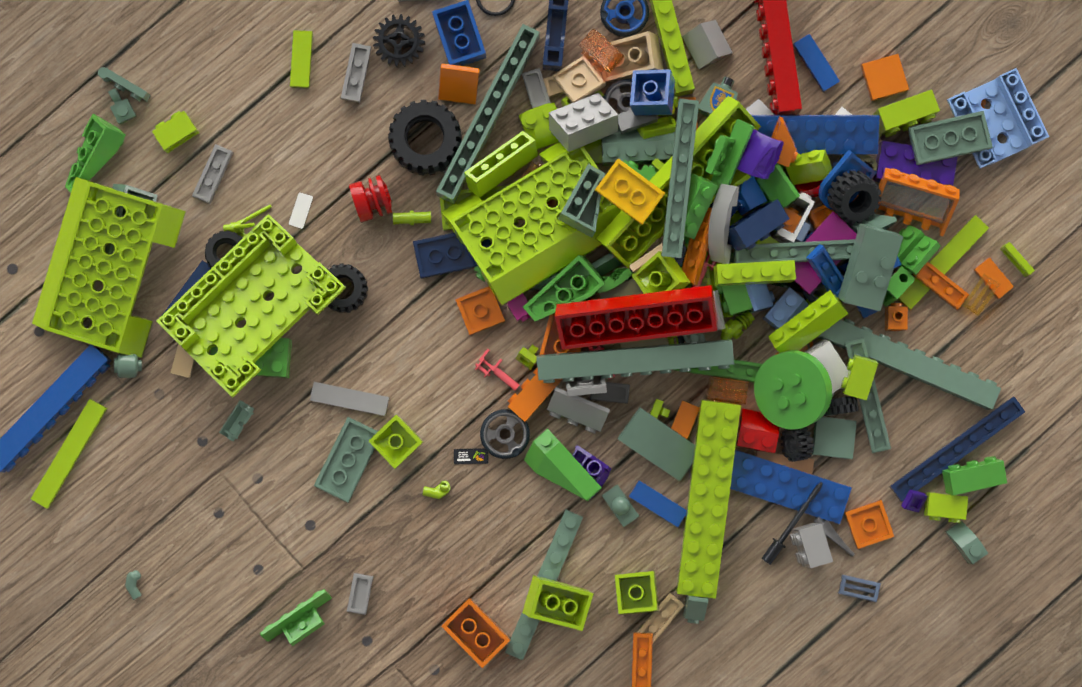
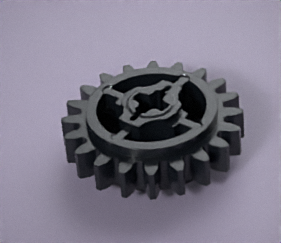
(406, 41)

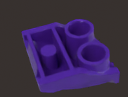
(760, 155)
(597, 469)

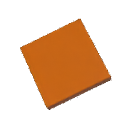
(884, 77)
(458, 83)
(480, 310)
(869, 524)

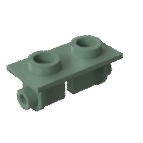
(236, 420)

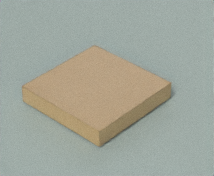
(579, 80)

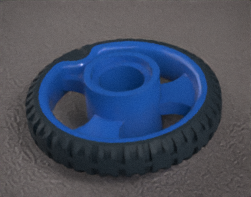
(635, 25)

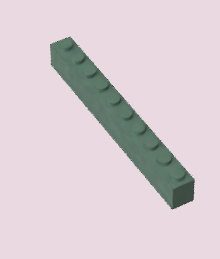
(488, 113)
(635, 359)
(916, 364)

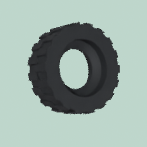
(215, 241)

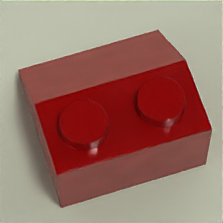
(757, 432)

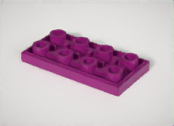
(830, 229)

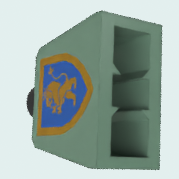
(716, 95)

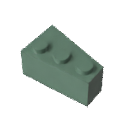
(584, 202)

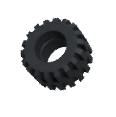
(863, 205)
(359, 292)

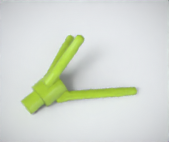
(239, 226)

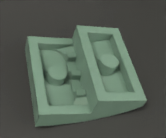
(834, 437)

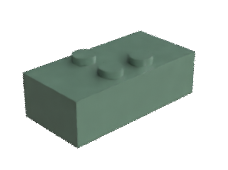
(870, 267)

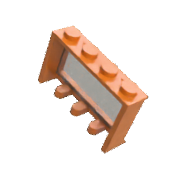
(917, 199)

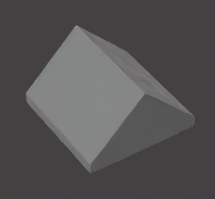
(707, 44)

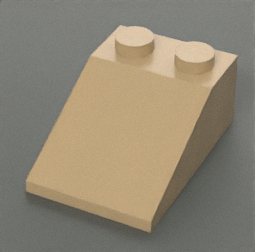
(639, 53)

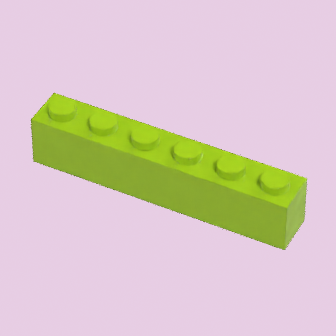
(672, 46)

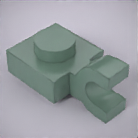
(122, 108)

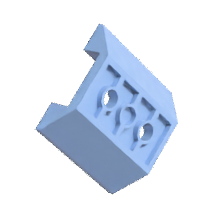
(1009, 114)

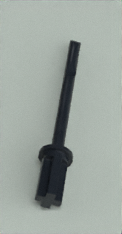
(777, 545)

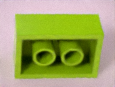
(907, 113)
(557, 603)

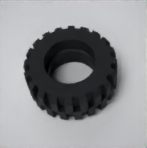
(418, 113)

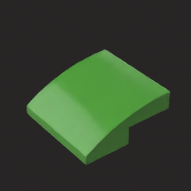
(617, 277)

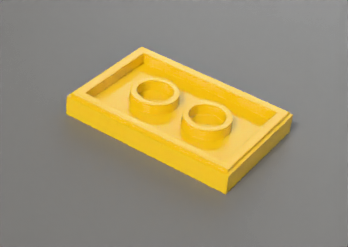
(630, 191)

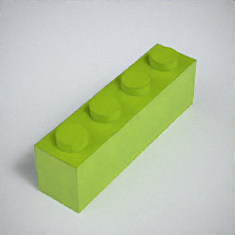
(501, 164)
(754, 273)
(809, 323)

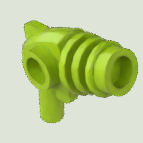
(734, 328)

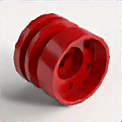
(370, 198)

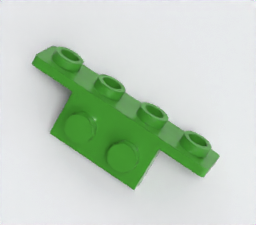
(728, 153)
(300, 621)

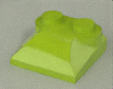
(536, 124)
(395, 441)

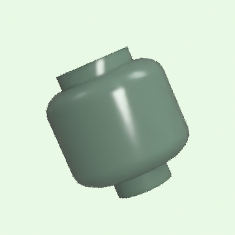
(127, 365)

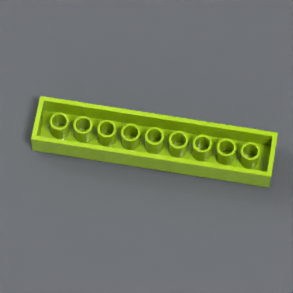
(629, 239)
(708, 499)

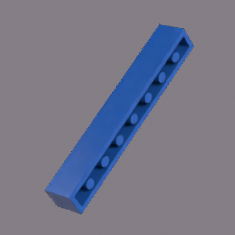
(51, 405)

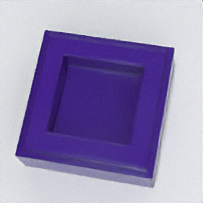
(914, 501)

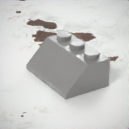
(577, 410)

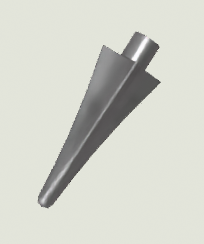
(832, 534)

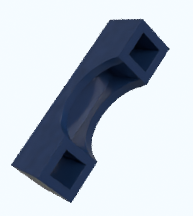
(555, 35)

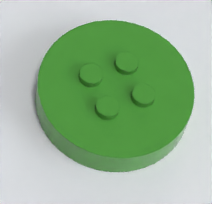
(793, 389)

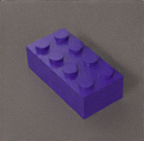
(902, 158)

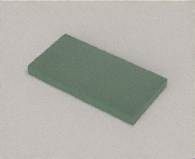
(950, 138)
(658, 443)
(347, 460)

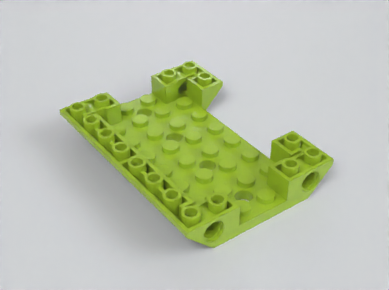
(544, 244)
(82, 260)
(237, 292)

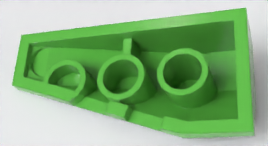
(572, 284)
(554, 462)

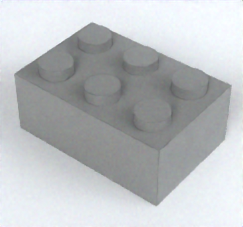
(583, 122)
(811, 545)

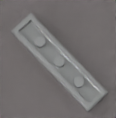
(349, 398)

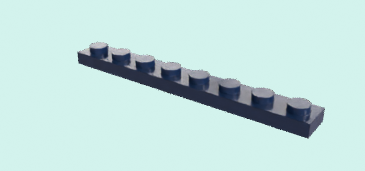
(958, 448)

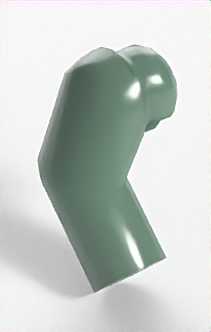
(130, 584)

